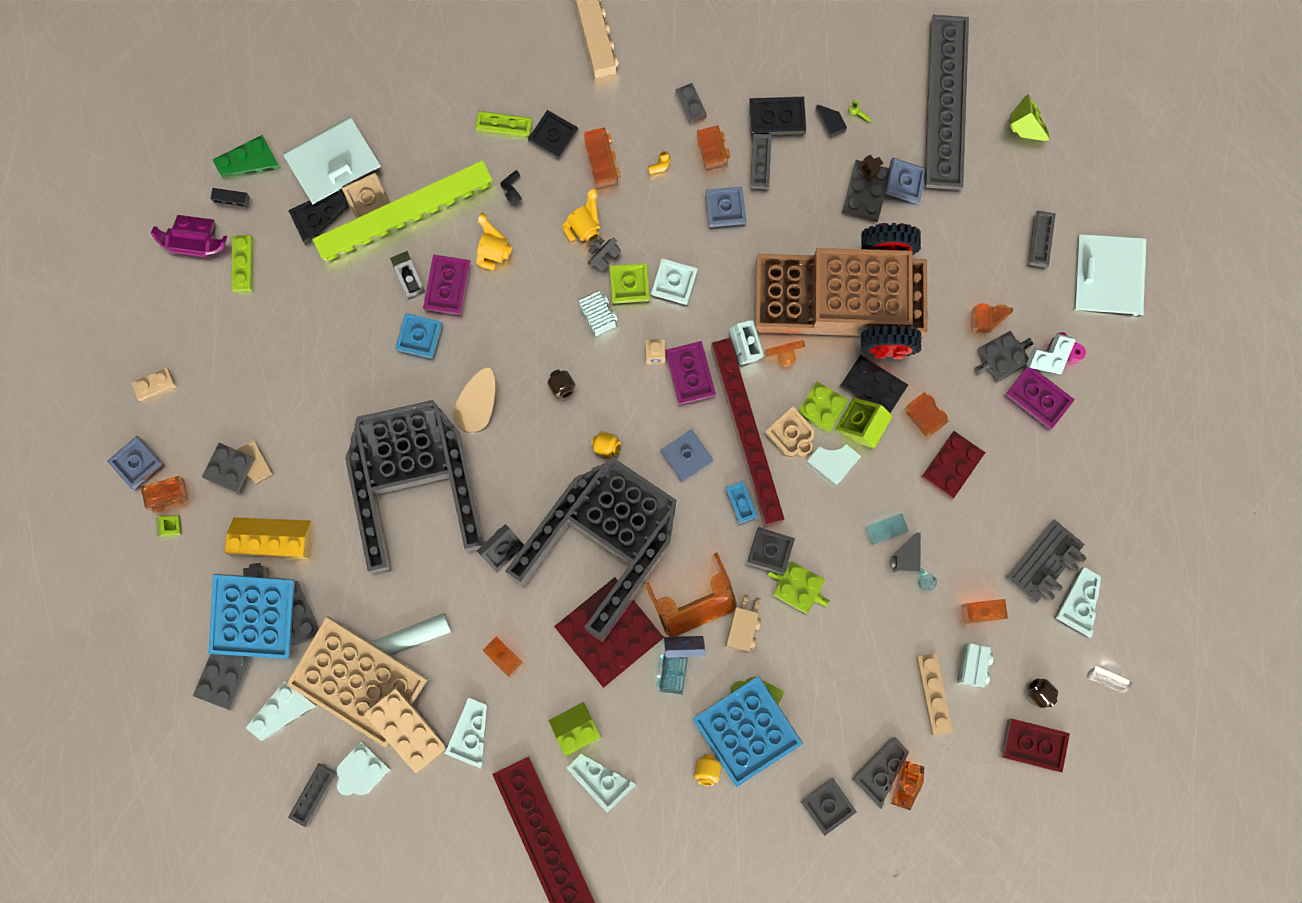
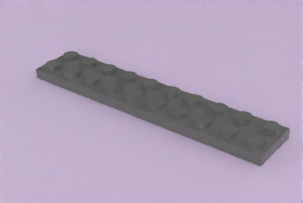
(947, 102)

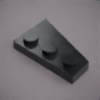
(312, 218)

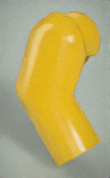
(662, 163)

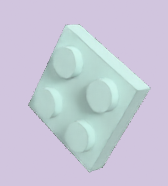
(674, 281)

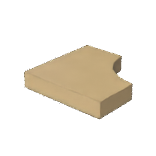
(260, 468)

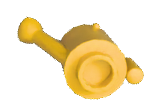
(584, 220)
(491, 245)

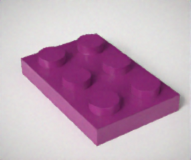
(447, 284)
(690, 373)
(1039, 397)

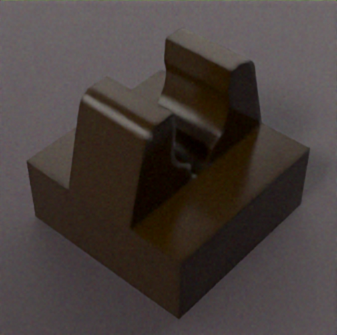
(870, 167)

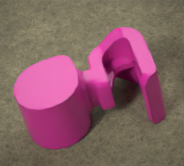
(1077, 353)

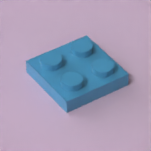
(418, 336)

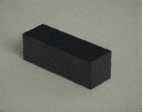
(230, 197)

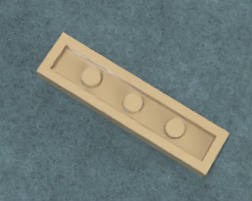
(934, 694)

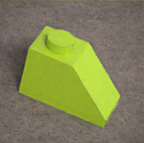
(1027, 120)

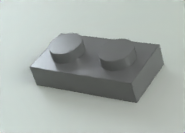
(691, 103)

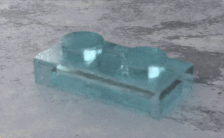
(887, 529)

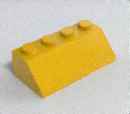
(268, 538)

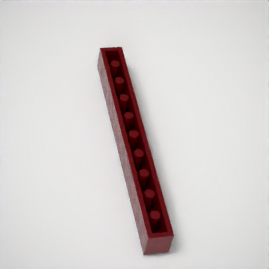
(747, 433)

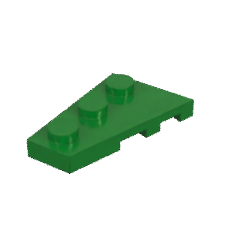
(245, 158)

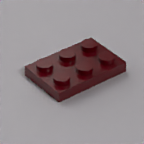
(953, 465)
(1036, 745)

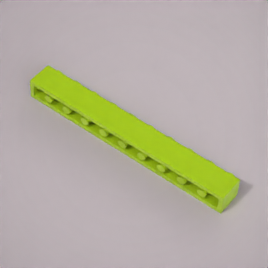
(401, 210)

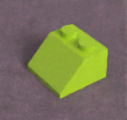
(864, 422)
(574, 729)

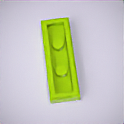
(504, 124)

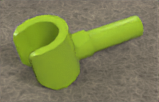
(854, 111)

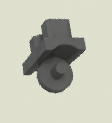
(609, 247)

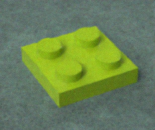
(629, 283)
(823, 406)

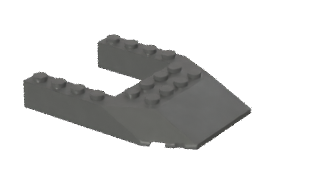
(403, 451)
(618, 514)

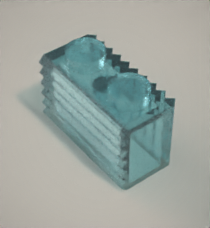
(672, 675)

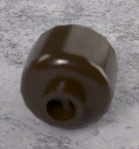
(561, 384)
(1042, 693)

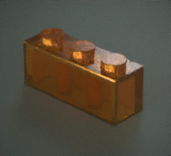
(601, 158)

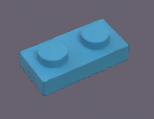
(741, 502)

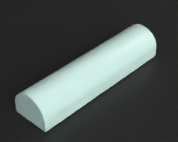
(414, 635)

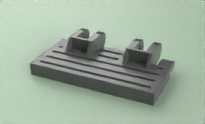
(1043, 562)

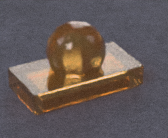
(785, 352)

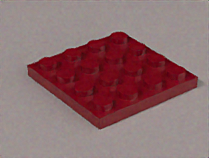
(623, 646)

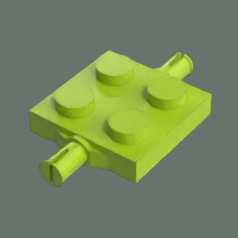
(799, 587)

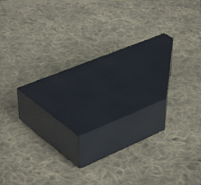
(831, 120)

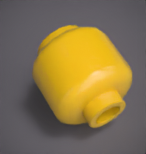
(606, 444)
(707, 770)

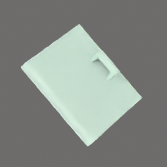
(331, 160)
(1111, 274)

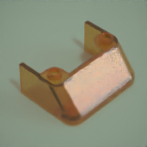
(699, 612)

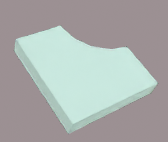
(835, 463)

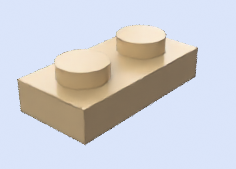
(153, 384)

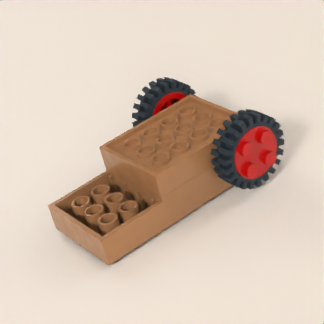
(849, 292)

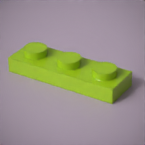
(242, 263)

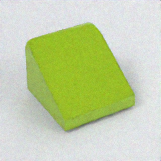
(168, 525)

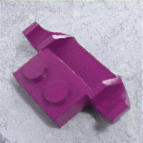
(190, 237)

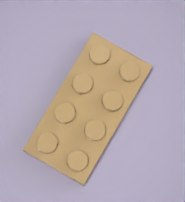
(405, 729)

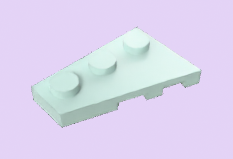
(1080, 603)
(278, 711)
(468, 735)
(601, 783)

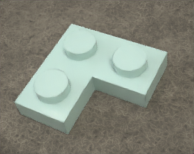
(1055, 358)

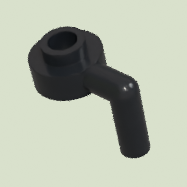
(511, 193)

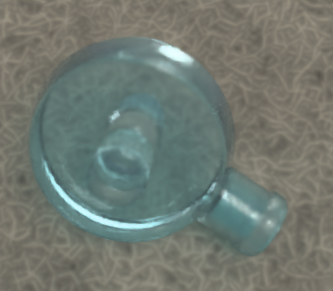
(927, 581)

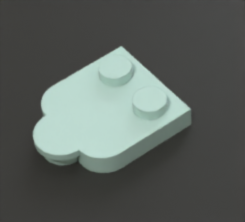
(360, 771)

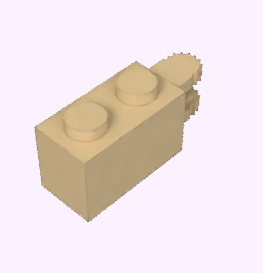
(743, 626)

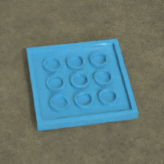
(251, 616)
(747, 731)

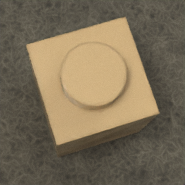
(655, 351)

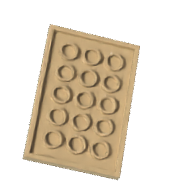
(351, 675)

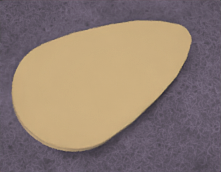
(476, 401)

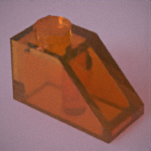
(503, 657)

